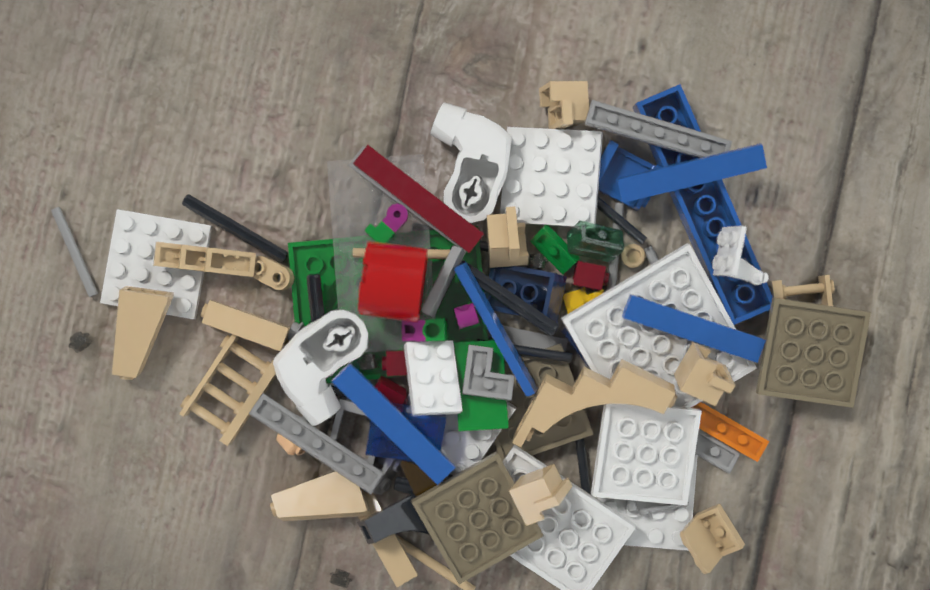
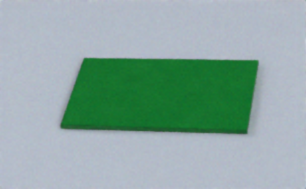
(477, 411)

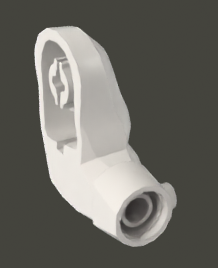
(480, 162)
(315, 355)

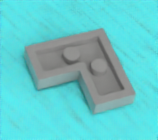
(479, 379)

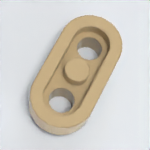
(270, 271)

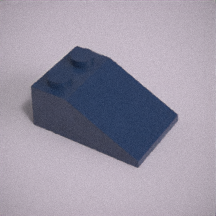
(536, 287)

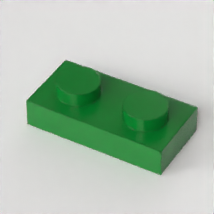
(554, 249)

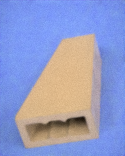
(246, 325)
(137, 327)
(320, 499)

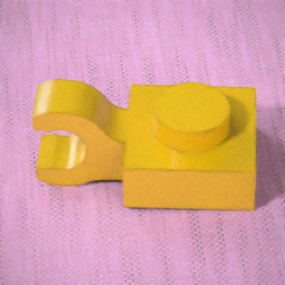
(578, 298)

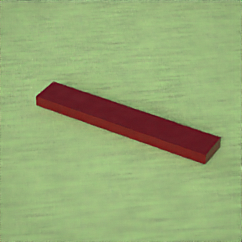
(418, 199)

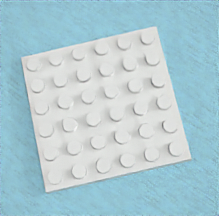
(673, 282)

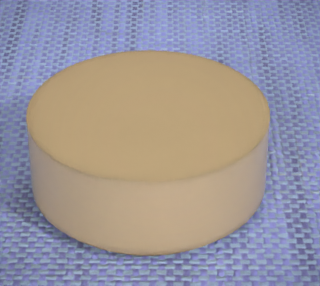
(633, 256)

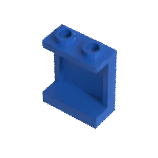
(620, 163)

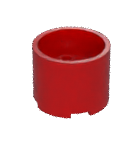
(392, 281)

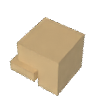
(566, 102)
(506, 240)
(703, 376)
(539, 492)

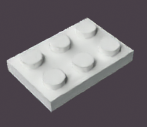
(432, 378)

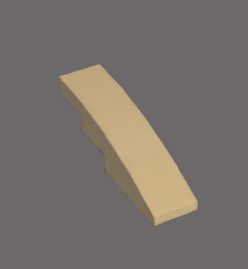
(204, 259)
(391, 550)

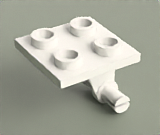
(729, 260)

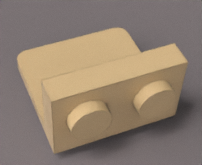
(710, 537)

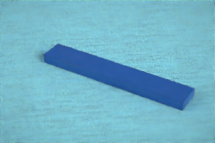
(692, 173)
(693, 328)
(496, 329)
(393, 423)

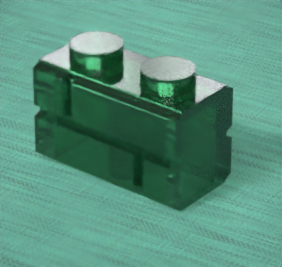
(595, 241)

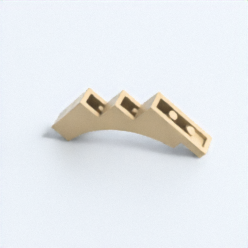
(627, 386)

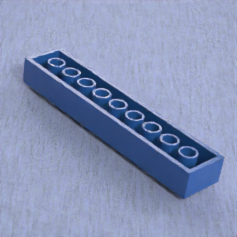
(705, 211)

